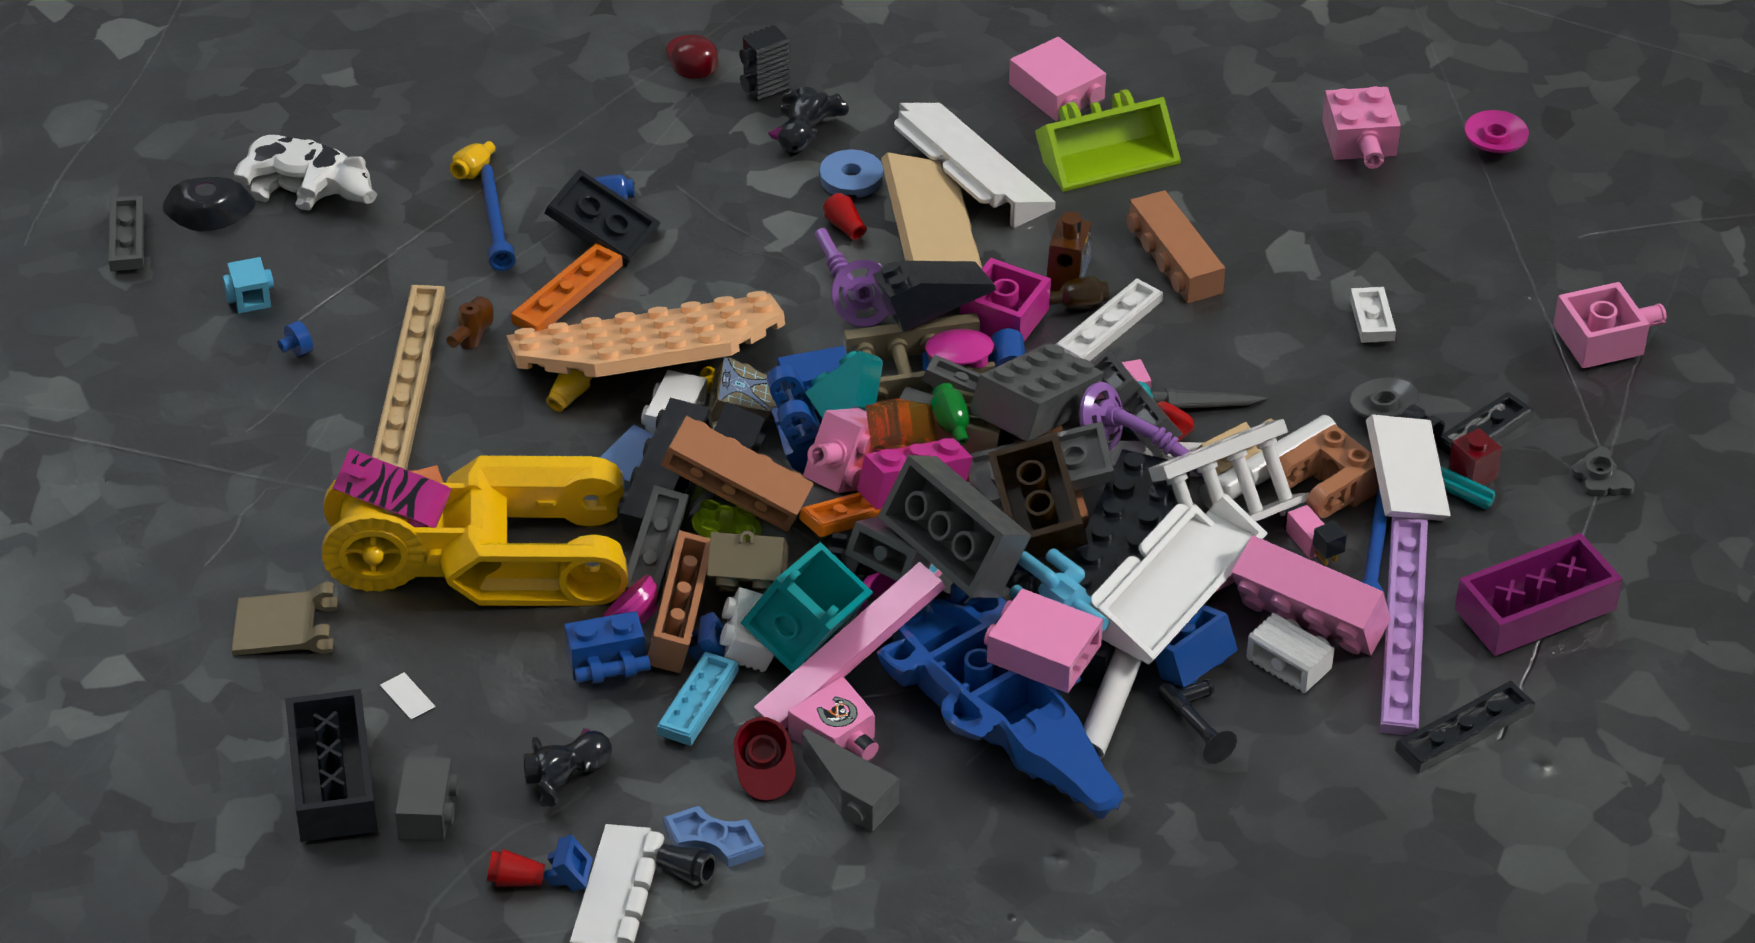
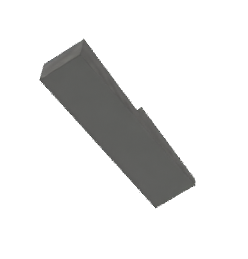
(1134, 397)

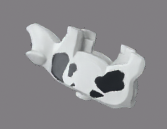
(305, 169)

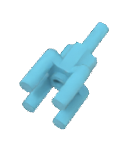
(1059, 586)

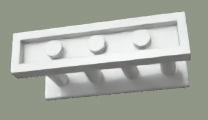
(1234, 450)

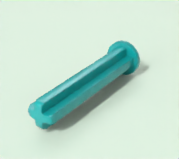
(1467, 489)

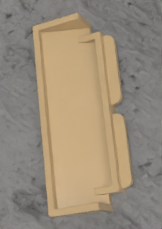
(928, 210)

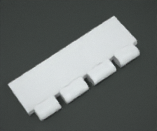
(618, 885)

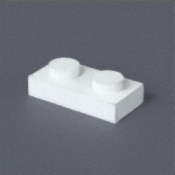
(1372, 314)

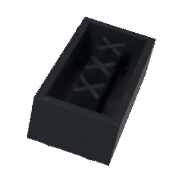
(330, 765)

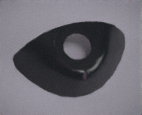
(222, 208)

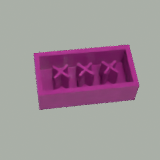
(1538, 594)

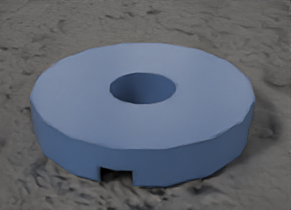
(843, 162)

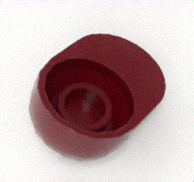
(692, 56)
(764, 758)

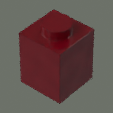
(1475, 457)

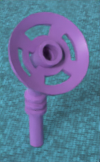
(858, 288)
(1115, 418)

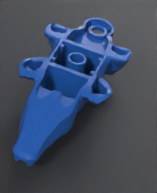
(1043, 736)

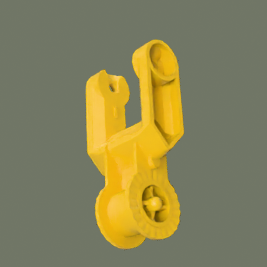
(469, 546)

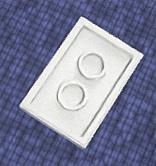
(1407, 468)

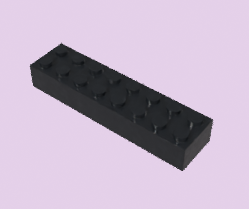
(1118, 525)

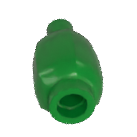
(951, 411)

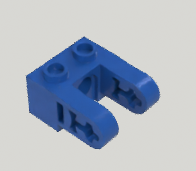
(794, 415)

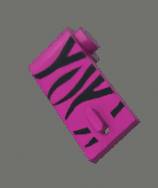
(393, 489)

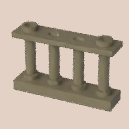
(891, 342)

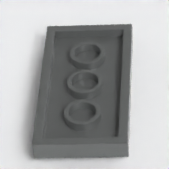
(1084, 453)

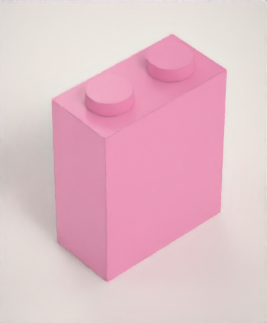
(1055, 76)
(1043, 640)

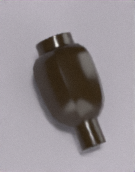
(1081, 293)

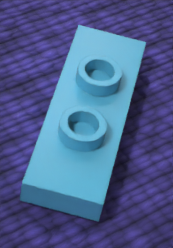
(697, 698)

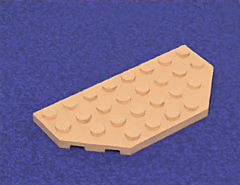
(648, 338)

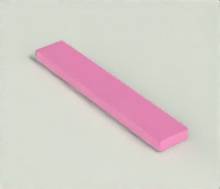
(853, 642)

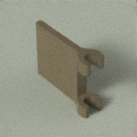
(284, 622)

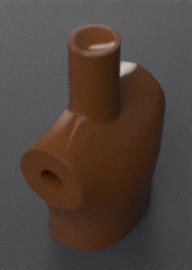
(472, 322)

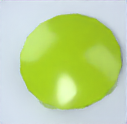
(724, 519)

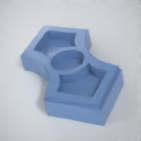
(728, 840)

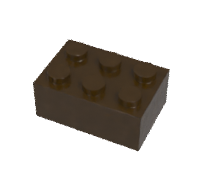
(1039, 494)

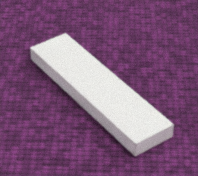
(1111, 320)

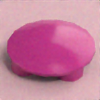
(961, 347)

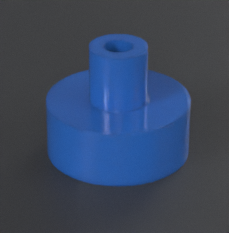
(296, 339)

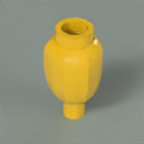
(470, 160)

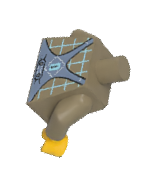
(740, 386)

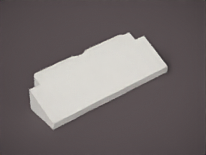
(971, 161)
(1181, 570)

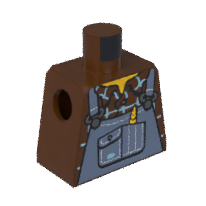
(1071, 239)

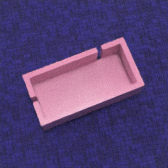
(1311, 595)

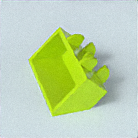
(1108, 142)

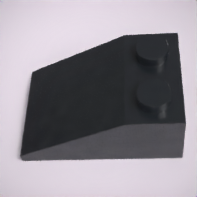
(928, 289)
(732, 423)

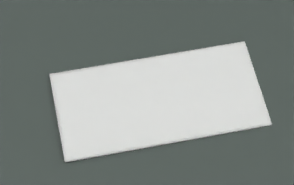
(407, 695)

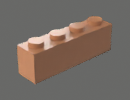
(1176, 246)
(737, 473)
(679, 602)

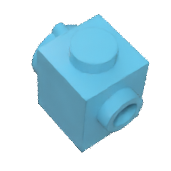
(248, 285)

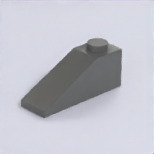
(853, 784)

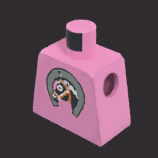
(838, 716)

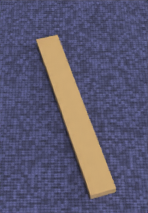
(409, 375)

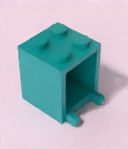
(806, 607)

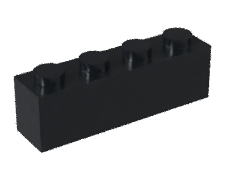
(651, 473)

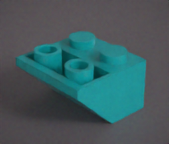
(849, 385)

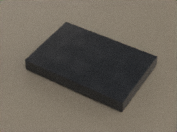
(602, 216)

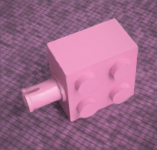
(1361, 124)
(1604, 324)
(839, 450)

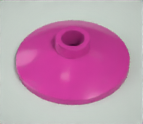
(1496, 131)

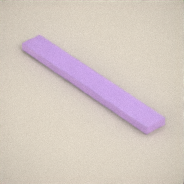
(1405, 630)

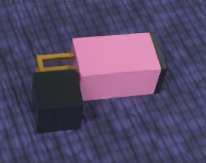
(1313, 535)

